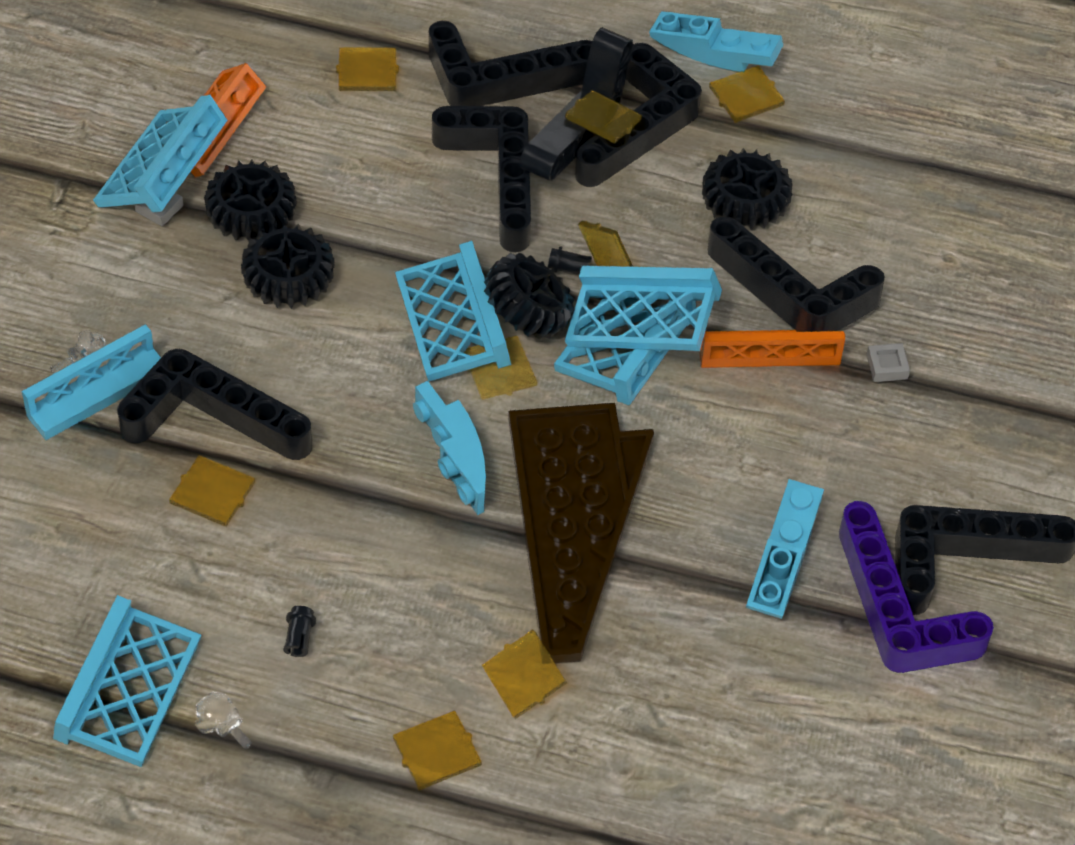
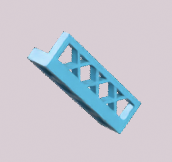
(94, 387)

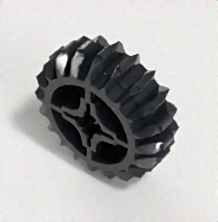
(739, 186)
(242, 199)
(308, 259)
(529, 295)

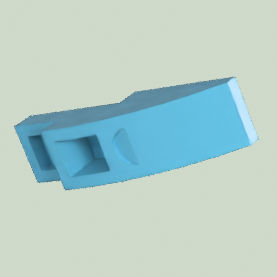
(709, 43)
(458, 442)
(785, 549)

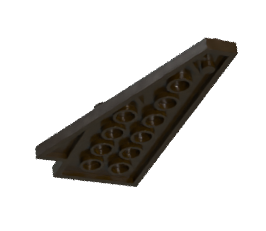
(574, 499)

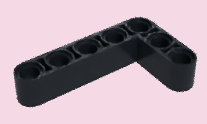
(505, 76)
(670, 107)
(498, 130)
(559, 140)
(786, 289)
(191, 379)
(970, 539)

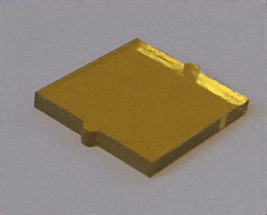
(367, 69)
(746, 94)
(603, 116)
(604, 245)
(505, 380)
(212, 490)
(524, 674)
(437, 750)

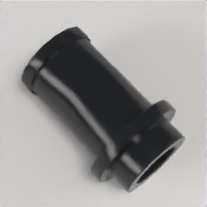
(567, 261)
(299, 628)

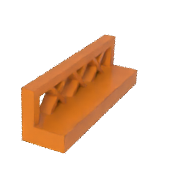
(235, 95)
(771, 348)

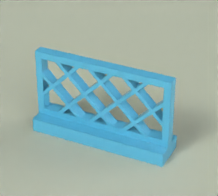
(163, 156)
(647, 286)
(482, 312)
(637, 364)
(94, 678)

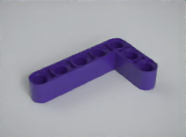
(891, 600)

